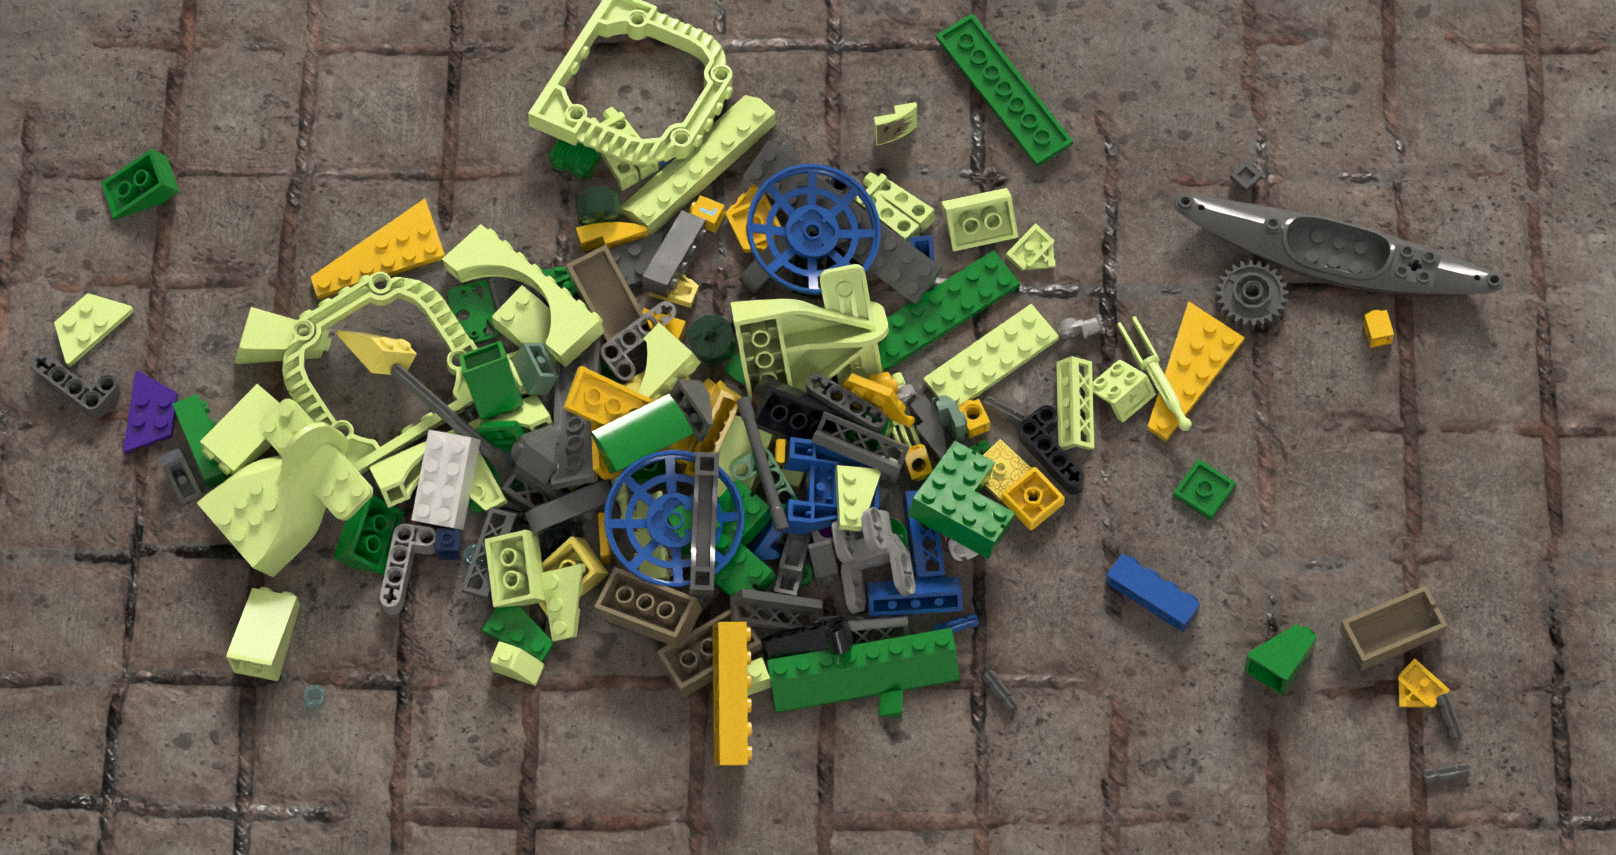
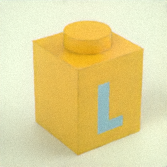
(710, 211)

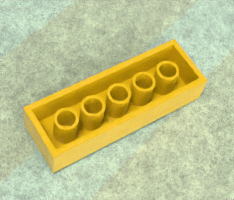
(730, 694)

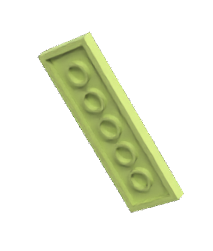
(992, 357)

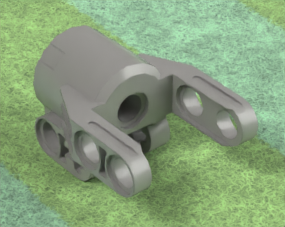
(871, 548)

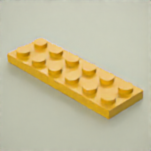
(606, 401)

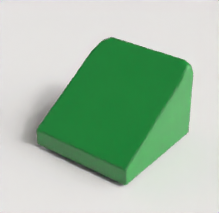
(891, 704)

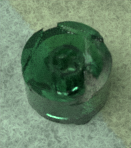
(598, 205)
(707, 328)

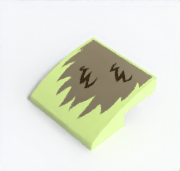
(896, 125)

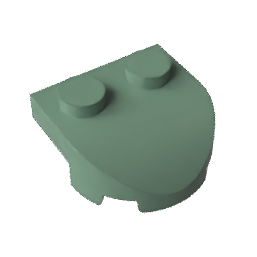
(950, 416)

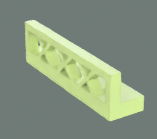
(1070, 402)

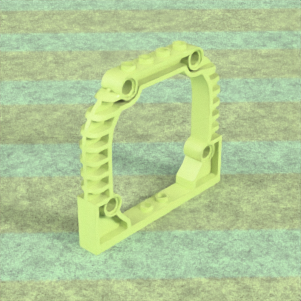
(556, 114)
(364, 451)

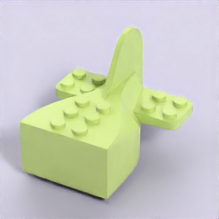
(801, 339)
(280, 501)

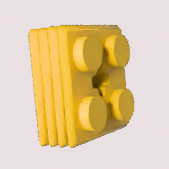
(1033, 485)

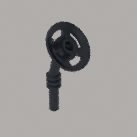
(557, 534)

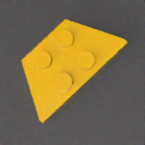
(737, 219)
(879, 396)

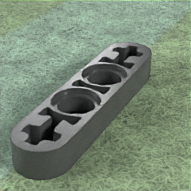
(848, 399)

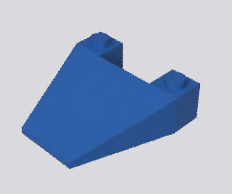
(820, 501)

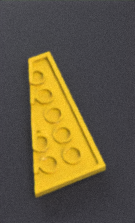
(393, 249)
(1195, 361)

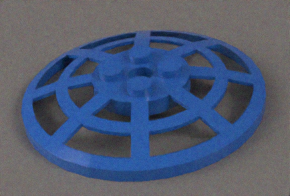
(812, 216)
(656, 521)

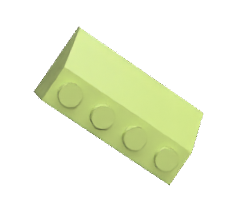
(644, 538)

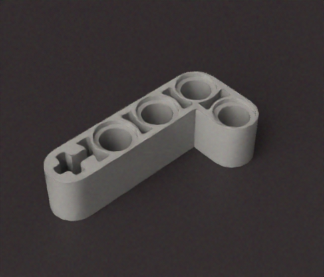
(638, 333)
(403, 569)

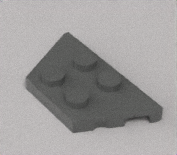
(635, 257)

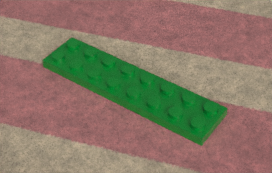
(1004, 90)
(945, 308)

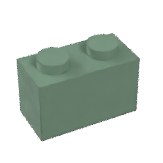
(535, 368)

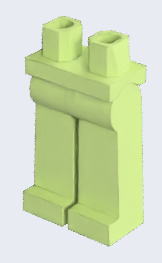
(624, 173)
(897, 207)

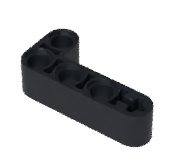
(1054, 454)
(814, 637)

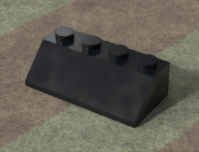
(789, 411)

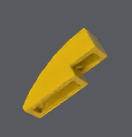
(609, 234)

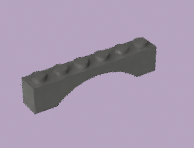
(704, 524)

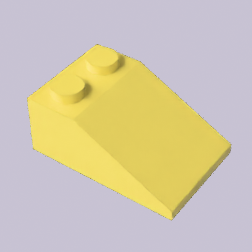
(378, 351)
(576, 552)

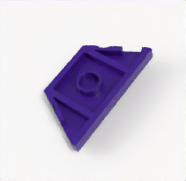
(150, 413)

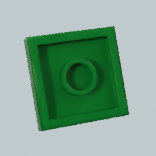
(1204, 489)

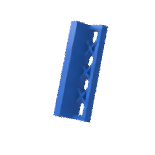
(915, 544)

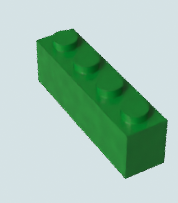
(196, 426)

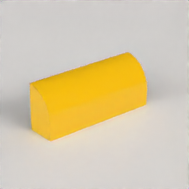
(723, 411)

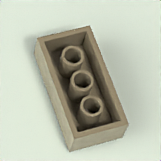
(648, 608)
(693, 664)

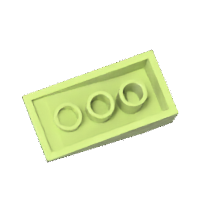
(524, 320)

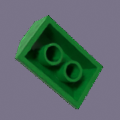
(368, 536)

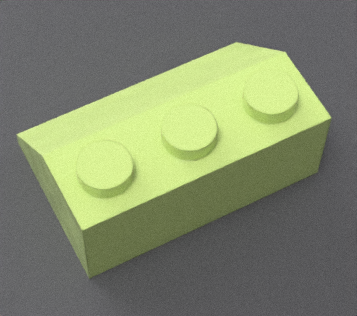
(980, 219)
(515, 569)

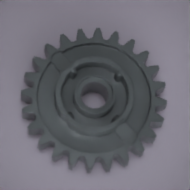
(1251, 310)

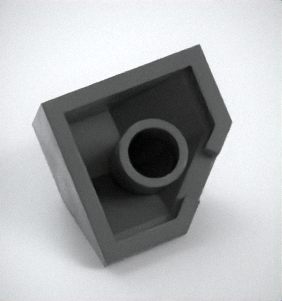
(537, 452)

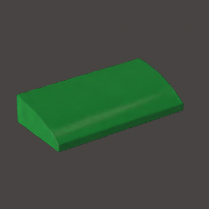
(641, 433)

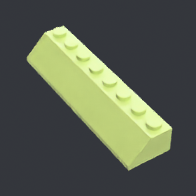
(687, 177)

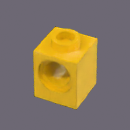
(1378, 328)
(979, 425)
(913, 453)

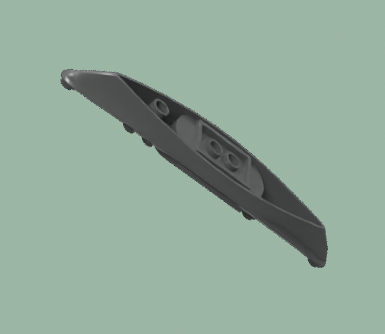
(1337, 250)

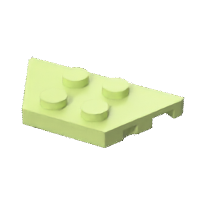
(88, 324)

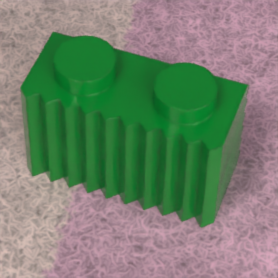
(577, 159)

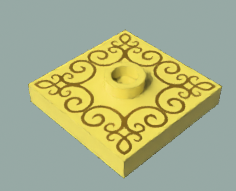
(1006, 470)

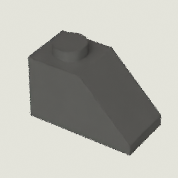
(180, 476)
(823, 563)

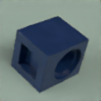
(449, 544)

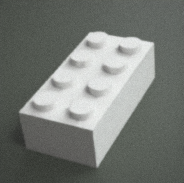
(446, 479)

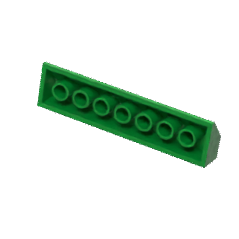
(863, 670)

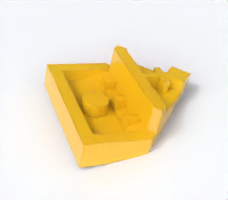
(1419, 687)

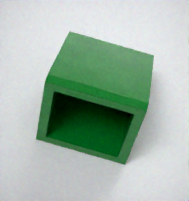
(491, 380)
(1281, 658)

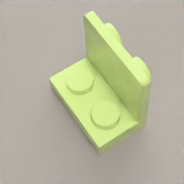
(1124, 389)

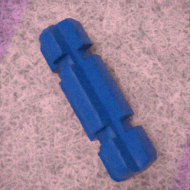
(958, 624)

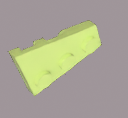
(484, 488)
(854, 494)
(562, 596)

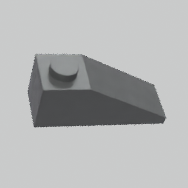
(695, 404)

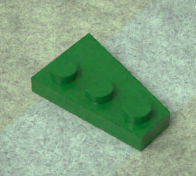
(517, 629)

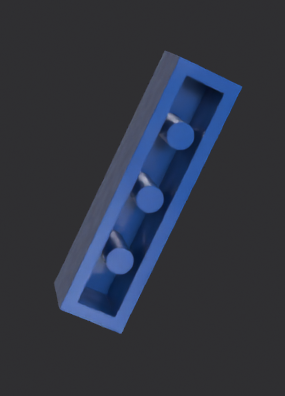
(1153, 592)
(930, 596)

